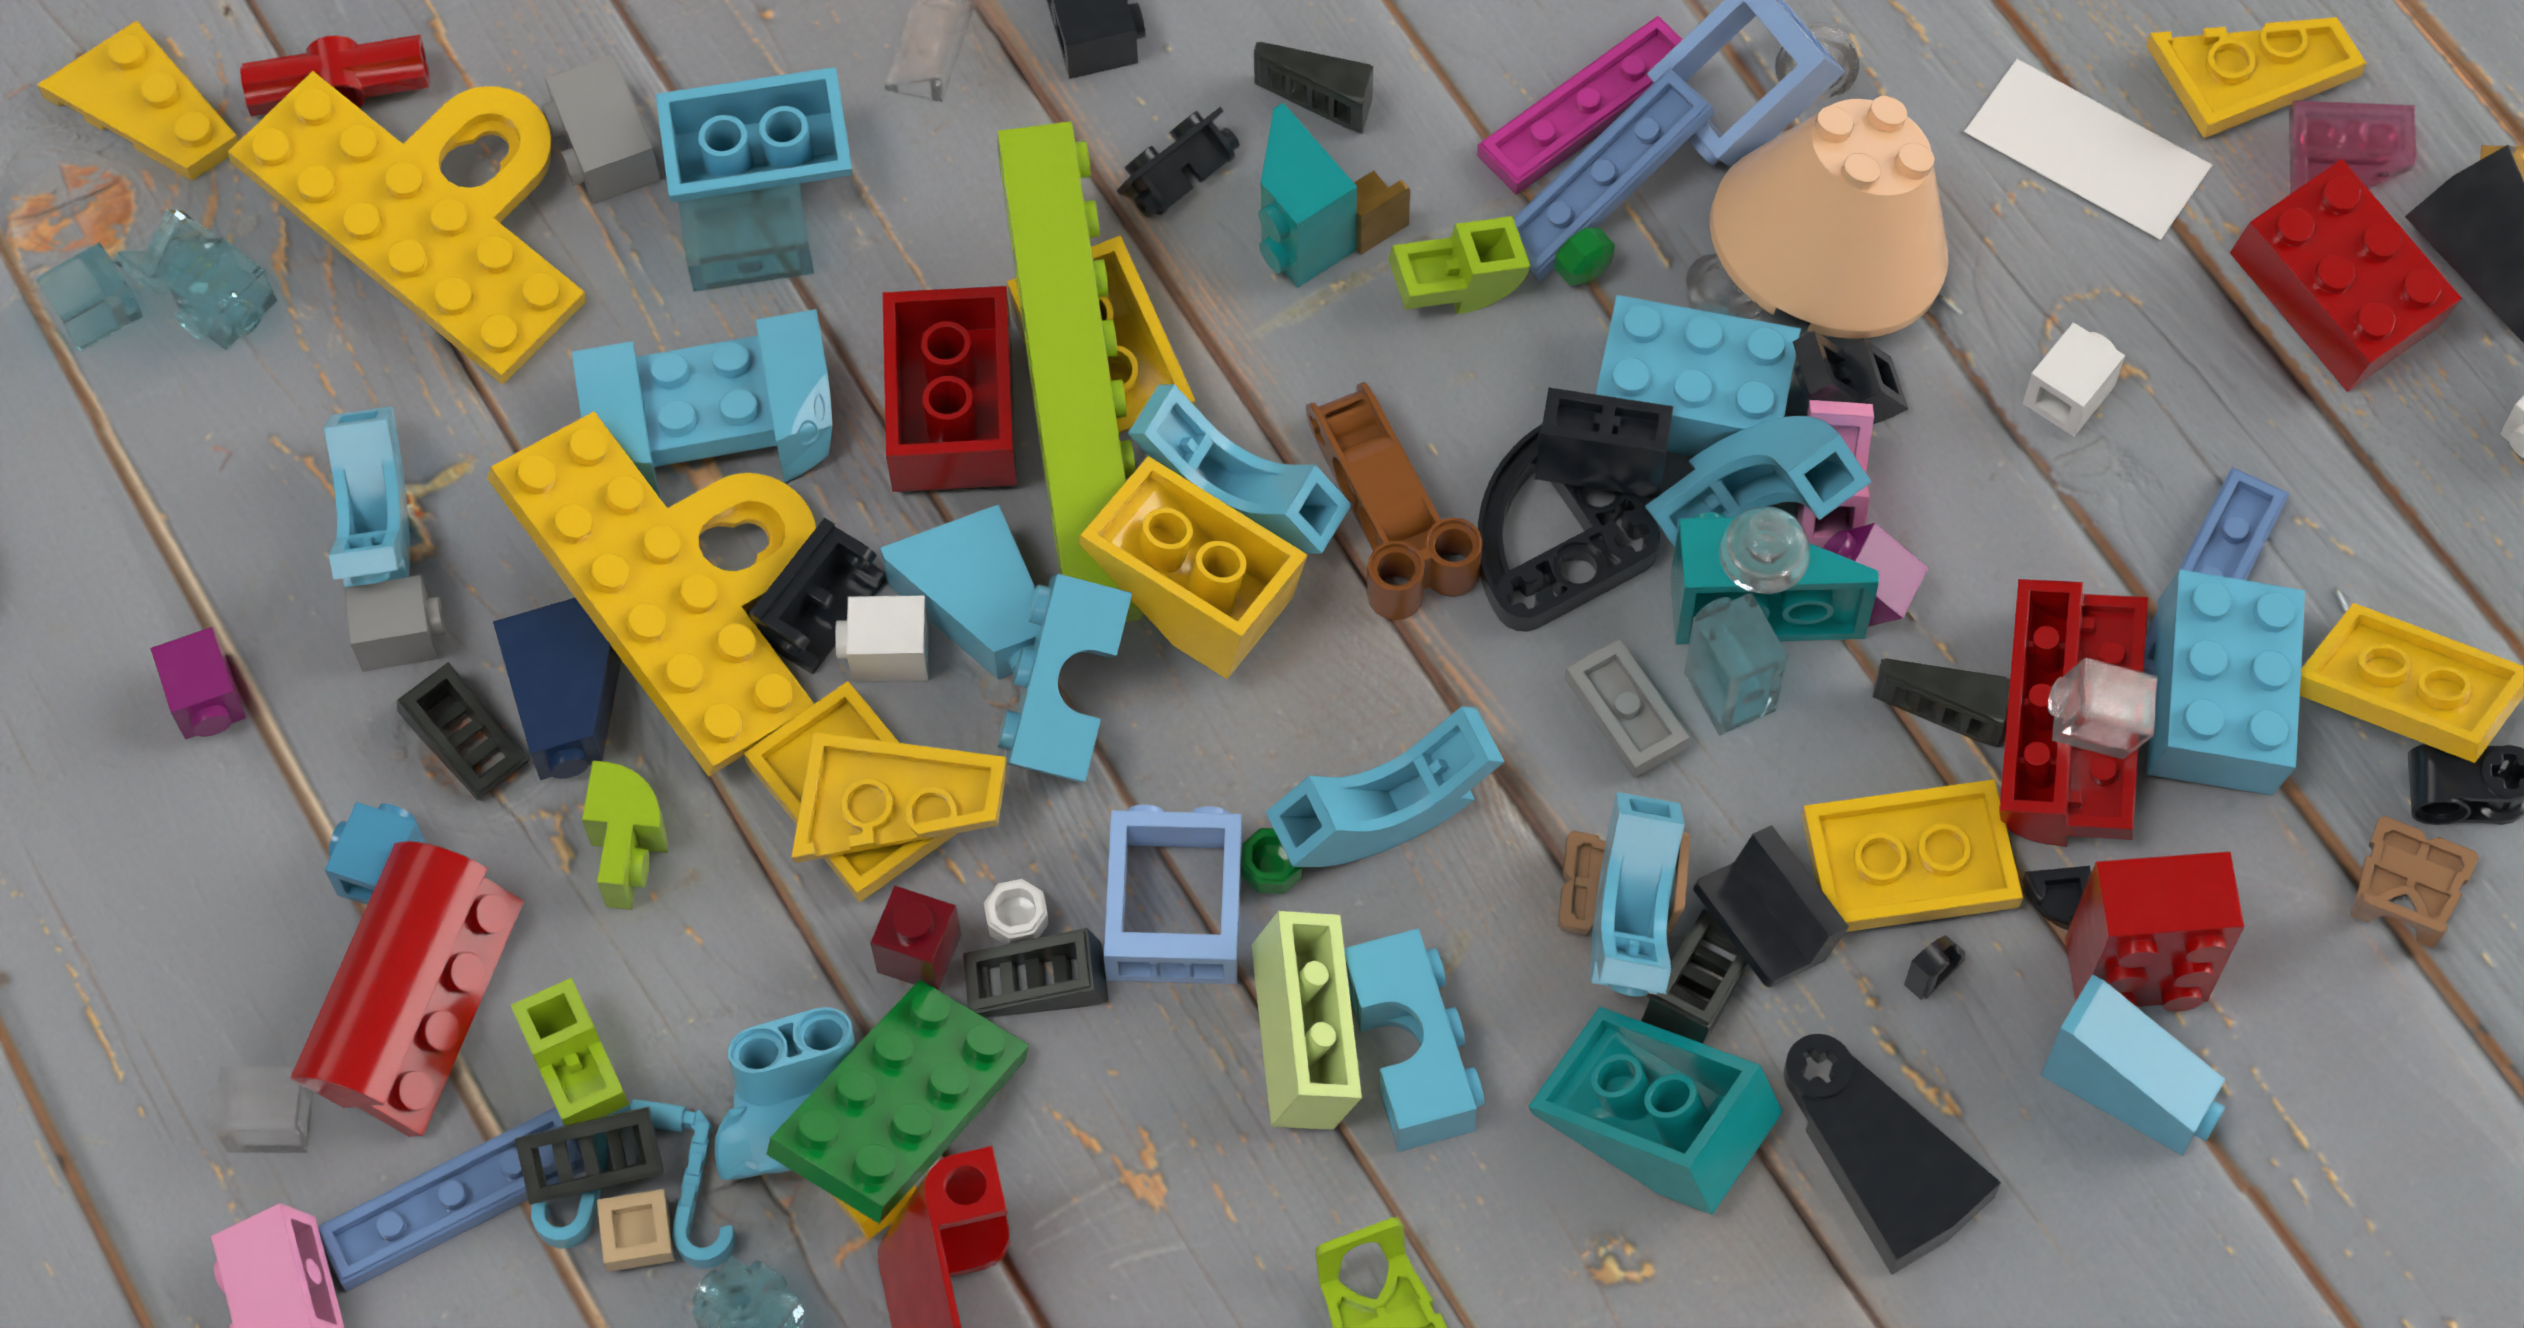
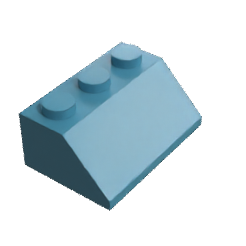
(753, 134)

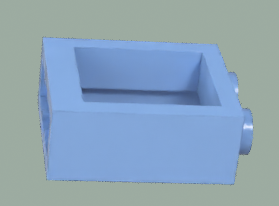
(1783, 103)
(1173, 955)

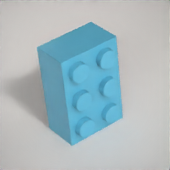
(1705, 364)
(2227, 682)

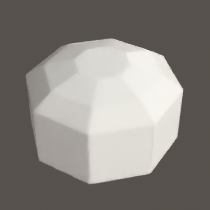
(1016, 912)

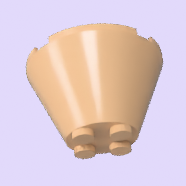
(1837, 221)

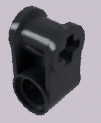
(2460, 791)

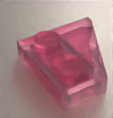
(2369, 137)

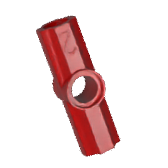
(349, 67)

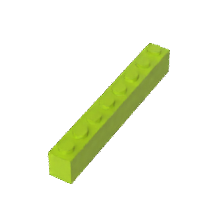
(1065, 334)

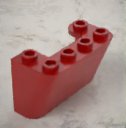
(944, 1231)

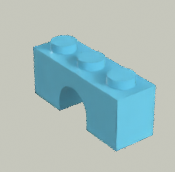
(1071, 620)
(1397, 986)

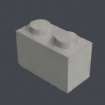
(601, 129)

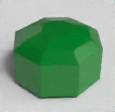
(1584, 256)
(1267, 864)

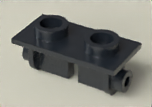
(1160, 177)

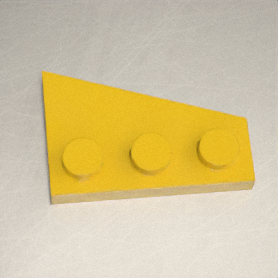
(891, 793)

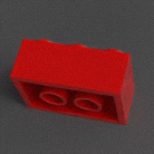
(2344, 275)
(948, 389)
(2157, 928)

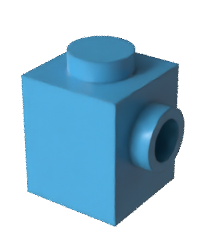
(363, 846)

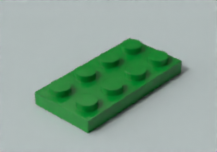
(897, 1101)

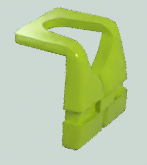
(1401, 1302)

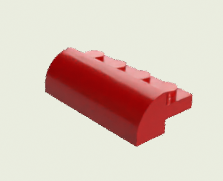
(2048, 785)
(408, 986)

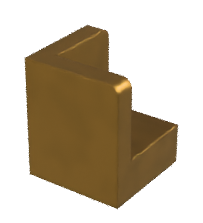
(1380, 210)

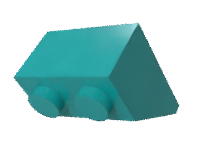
(1305, 203)

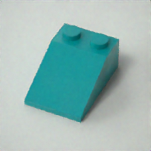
(1825, 604)
(1660, 1107)

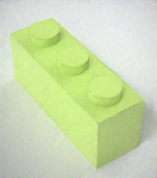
(1306, 1020)

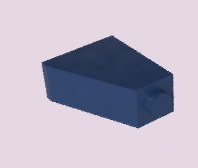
(561, 685)

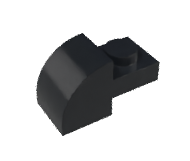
(1849, 375)

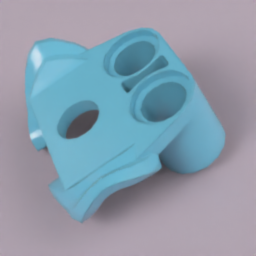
(773, 1074)

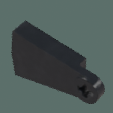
(2480, 230)
(1886, 1157)

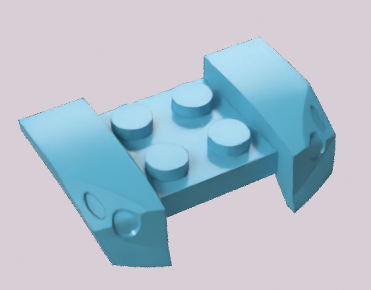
(715, 397)

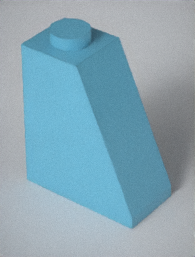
(971, 586)
(2134, 1069)

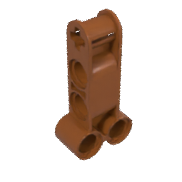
(1392, 507)

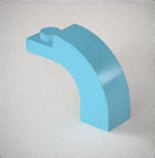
(1764, 466)
(369, 498)
(1283, 498)
(1370, 812)
(1634, 896)

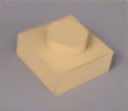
(635, 1230)

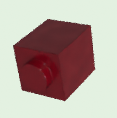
(915, 937)

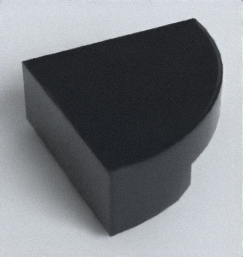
(2056, 892)
(1933, 966)

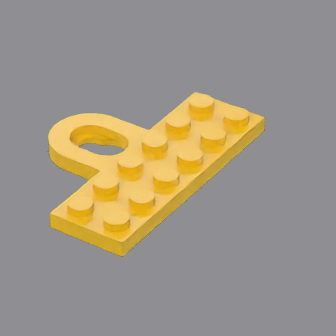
(413, 228)
(652, 589)

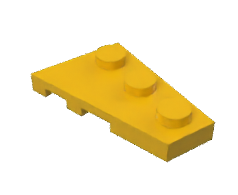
(2251, 73)
(146, 100)

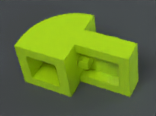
(1469, 268)
(628, 824)
(569, 1053)

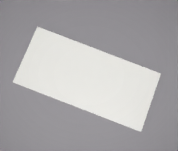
(2088, 149)

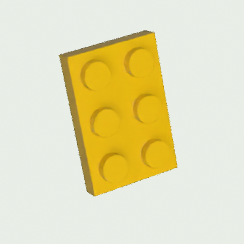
(2413, 682)
(782, 765)
(1913, 855)

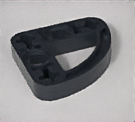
(1596, 545)

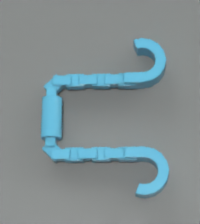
(669, 1118)

